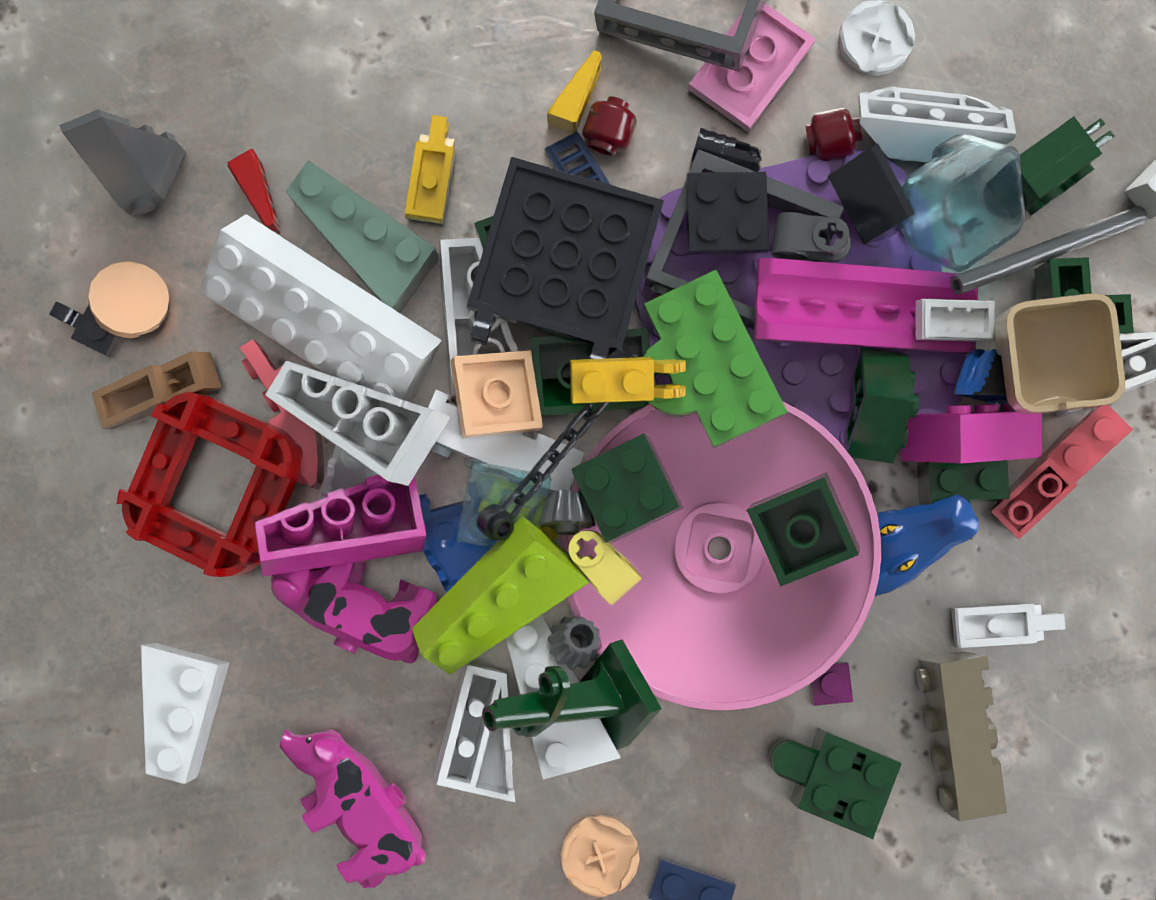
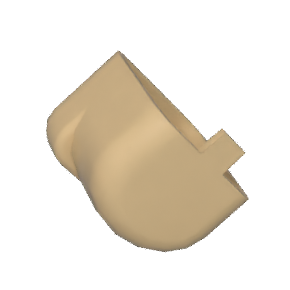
(1061, 353)

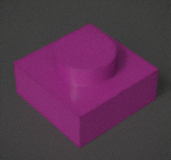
(832, 686)

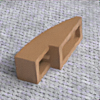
(141, 391)

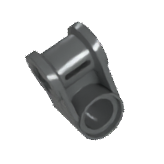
(805, 238)

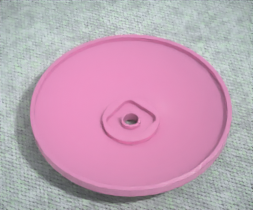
(724, 627)

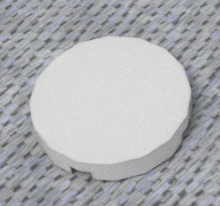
(876, 38)

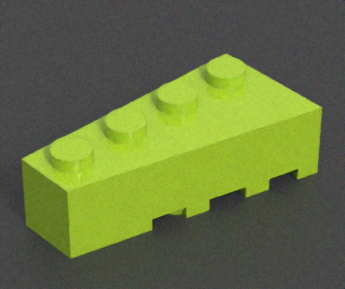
(497, 597)

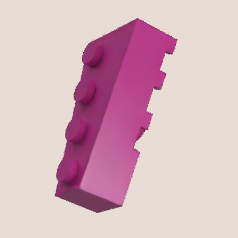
(343, 528)

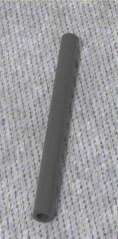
(1047, 250)

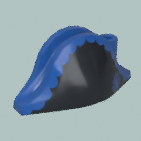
(982, 377)

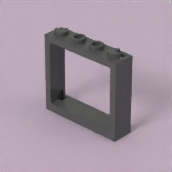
(678, 36)
(779, 196)

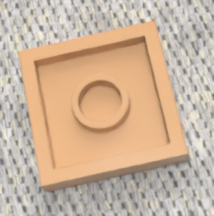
(496, 394)

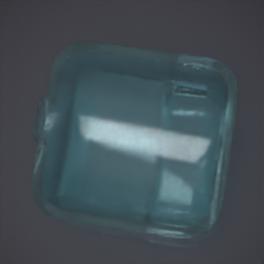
(965, 201)

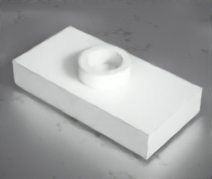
(955, 320)

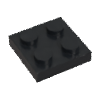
(727, 213)

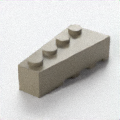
(962, 734)

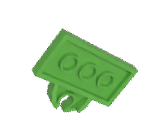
(723, 369)

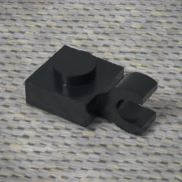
(87, 329)

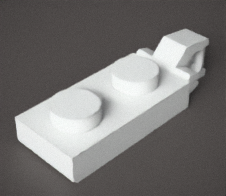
(1002, 625)

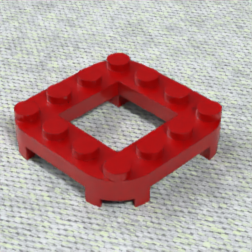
(162, 464)

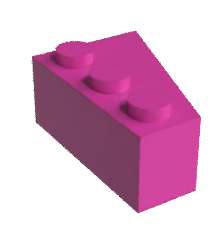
(973, 436)

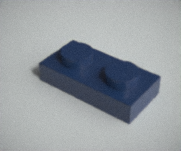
(682, 882)

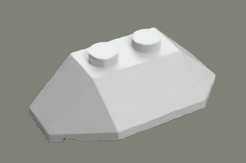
(916, 121)

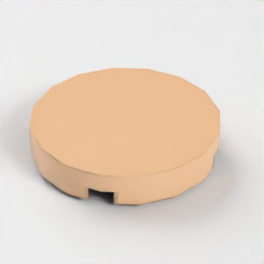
(128, 299)
(599, 855)

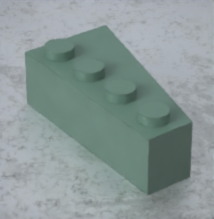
(373, 244)

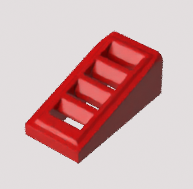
(252, 180)

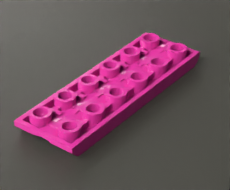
(848, 304)

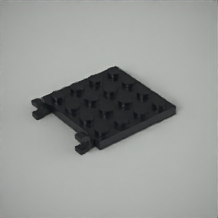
(563, 256)

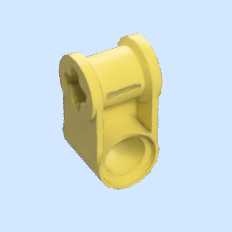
(607, 572)

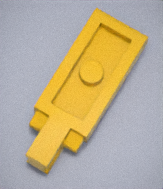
(431, 174)

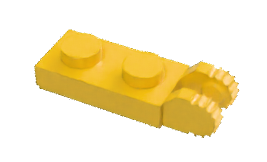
(622, 379)

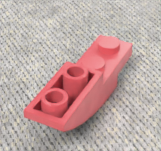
(312, 464)
(1059, 469)

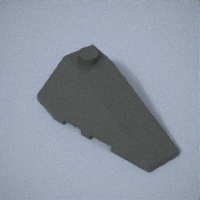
(127, 160)

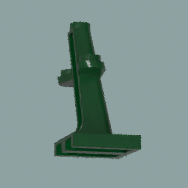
(608, 691)

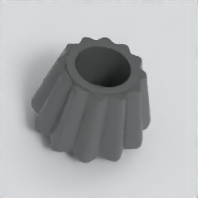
(566, 512)
(566, 651)

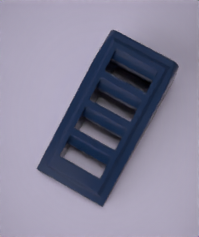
(583, 152)

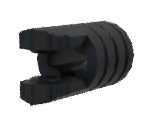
(728, 149)

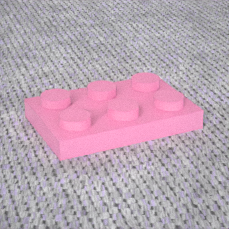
(769, 62)

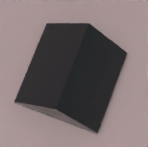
(872, 196)

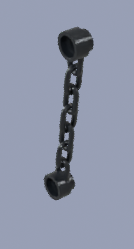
(494, 519)

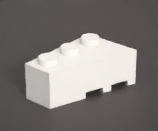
(470, 754)

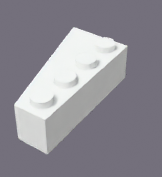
(563, 745)

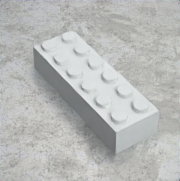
(316, 311)

